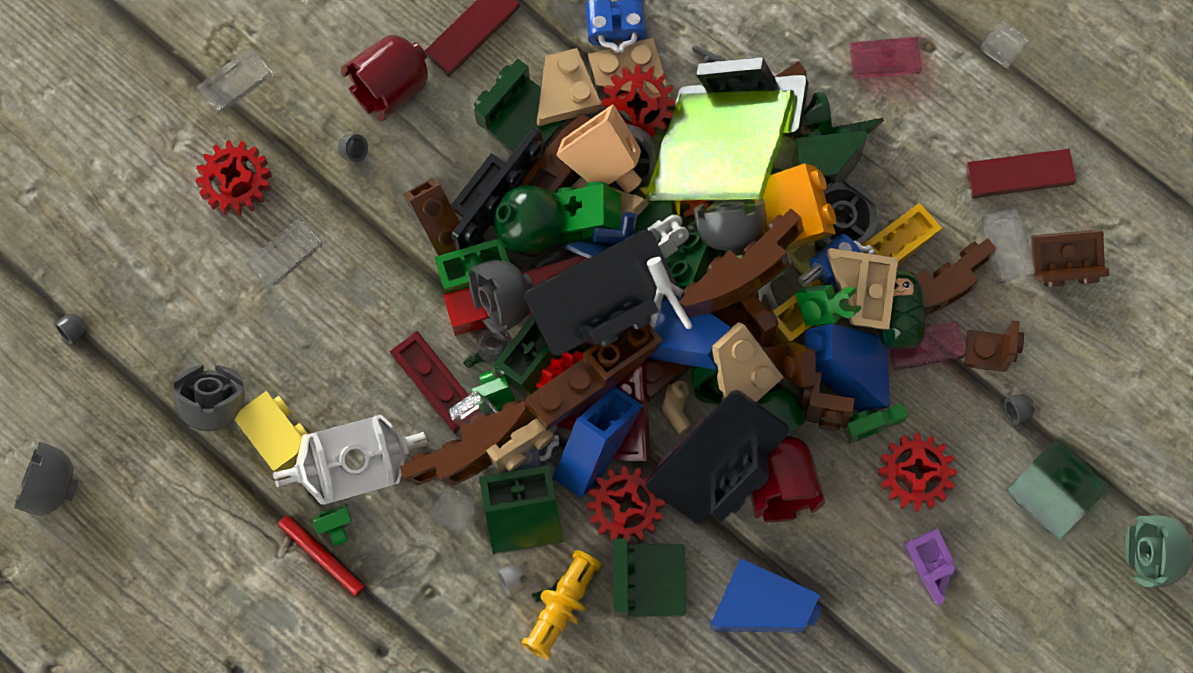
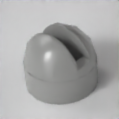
(512, 579)

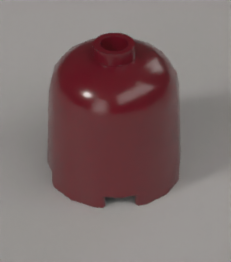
(387, 75)
(791, 483)

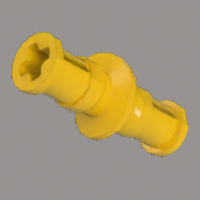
(561, 604)

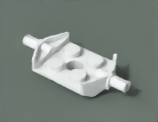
(323, 453)

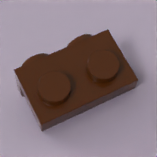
(1069, 257)
(750, 312)
(826, 409)

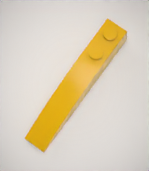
(896, 240)

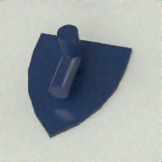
(605, 238)

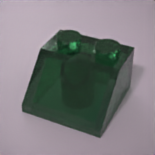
(1058, 489)

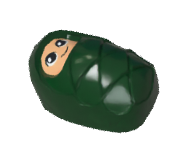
(907, 314)

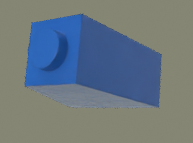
(687, 345)
(852, 364)
(596, 440)
(764, 603)

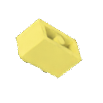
(271, 431)

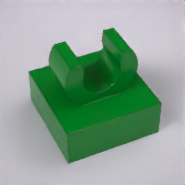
(495, 390)
(333, 523)

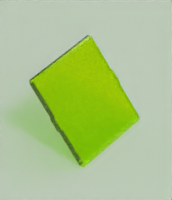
(720, 146)

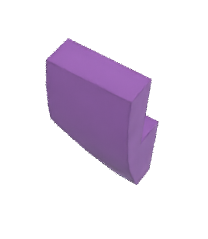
(931, 562)

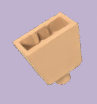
(603, 151)

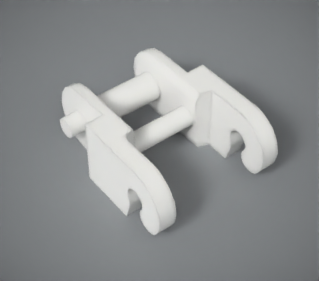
(670, 234)

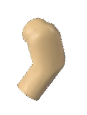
(673, 406)

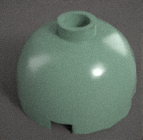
(1159, 550)

